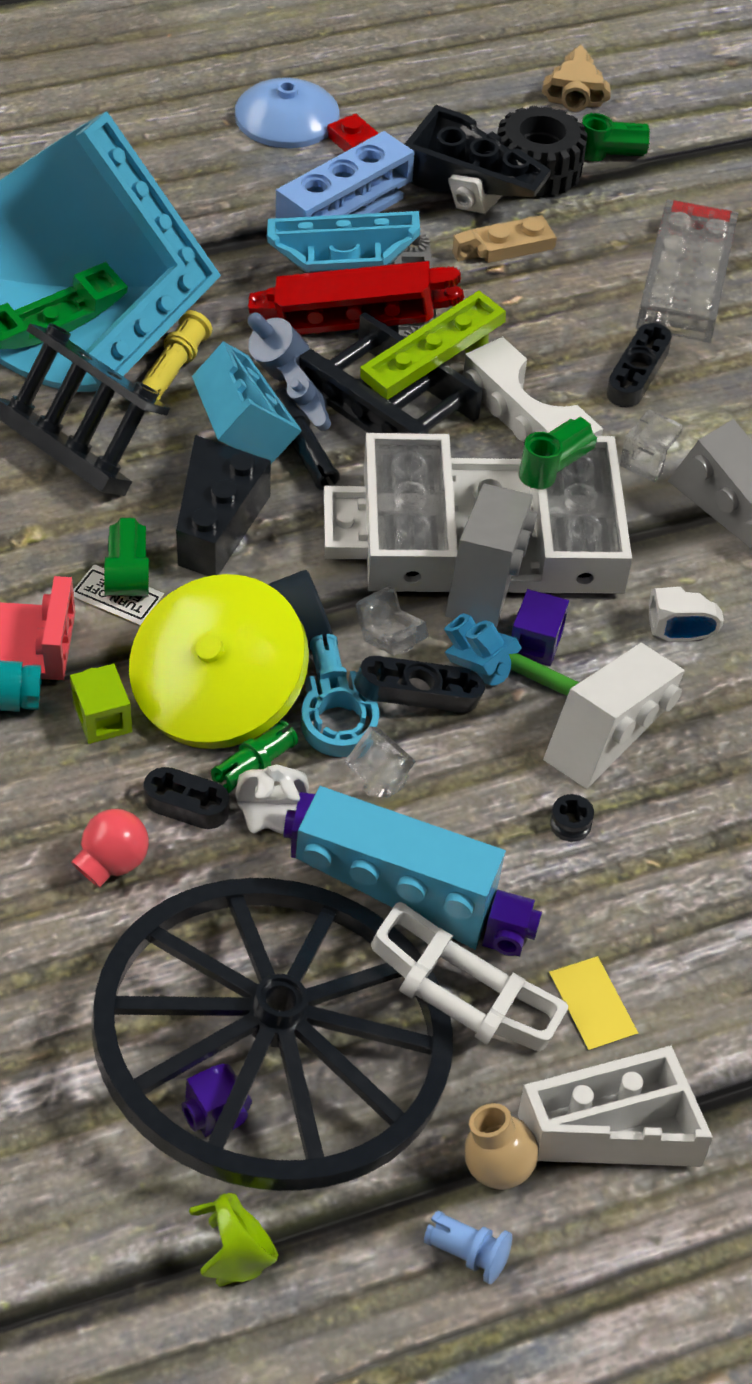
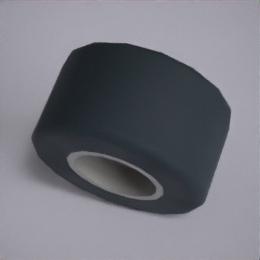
(305, 601)

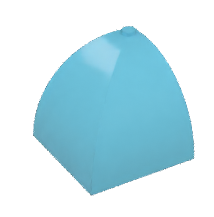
(87, 206)

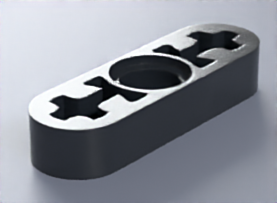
(640, 377)
(450, 686)

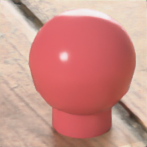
(111, 845)

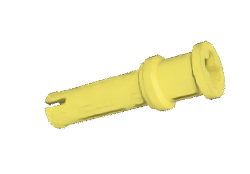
(179, 348)

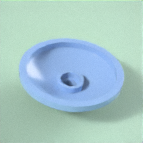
(286, 113)

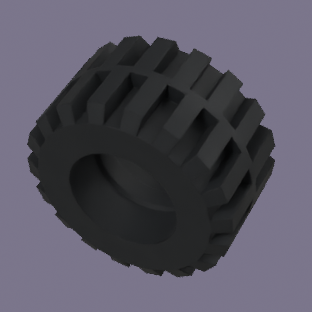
(549, 138)

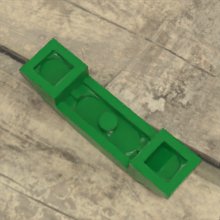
(70, 308)

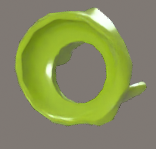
(244, 1241)

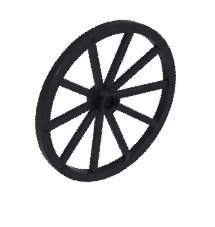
(270, 1029)

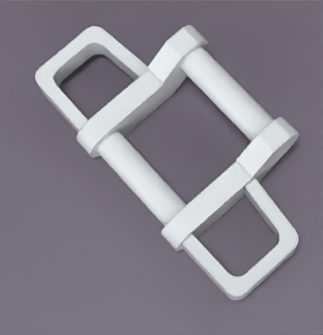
(442, 946)

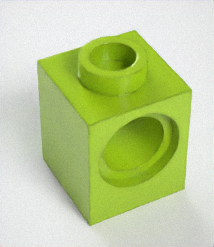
(101, 703)

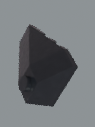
(452, 144)

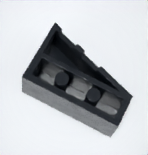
(219, 504)

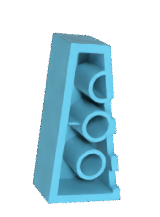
(403, 861)

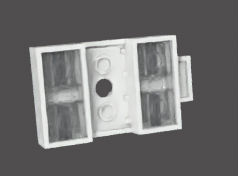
(421, 500)

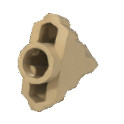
(577, 82)

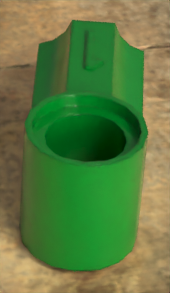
(614, 137)
(550, 452)
(126, 565)

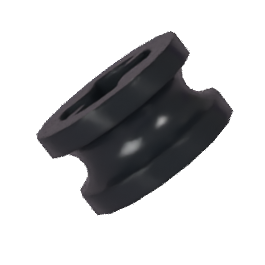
(583, 813)

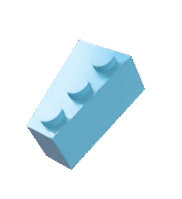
(243, 404)

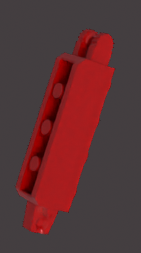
(338, 297)

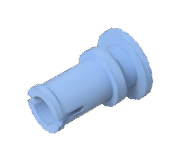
(472, 1245)

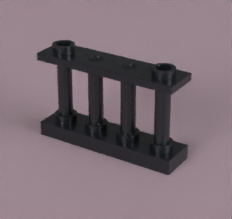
(370, 410)
(46, 430)

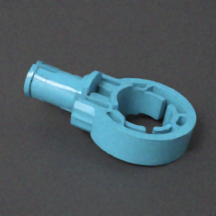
(332, 692)

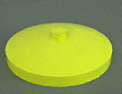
(219, 661)

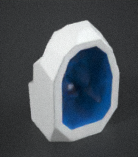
(682, 615)

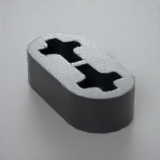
(187, 797)

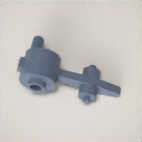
(278, 351)

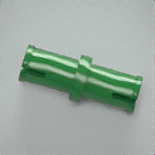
(255, 754)

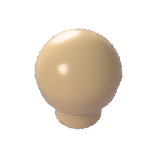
(499, 1148)

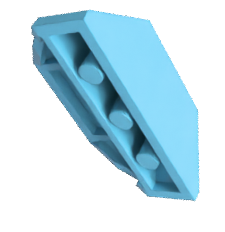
(343, 240)

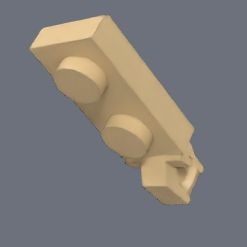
(505, 240)

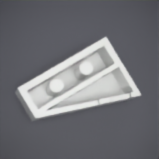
(611, 712)
(618, 1114)

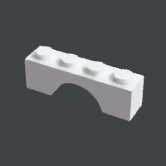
(501, 375)

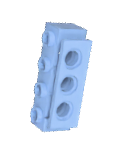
(352, 183)

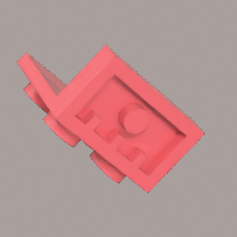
(40, 632)

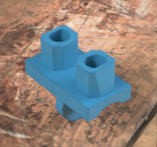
(481, 648)

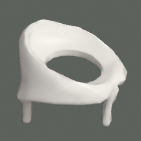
(266, 803)

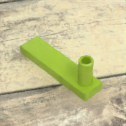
(410, 359)

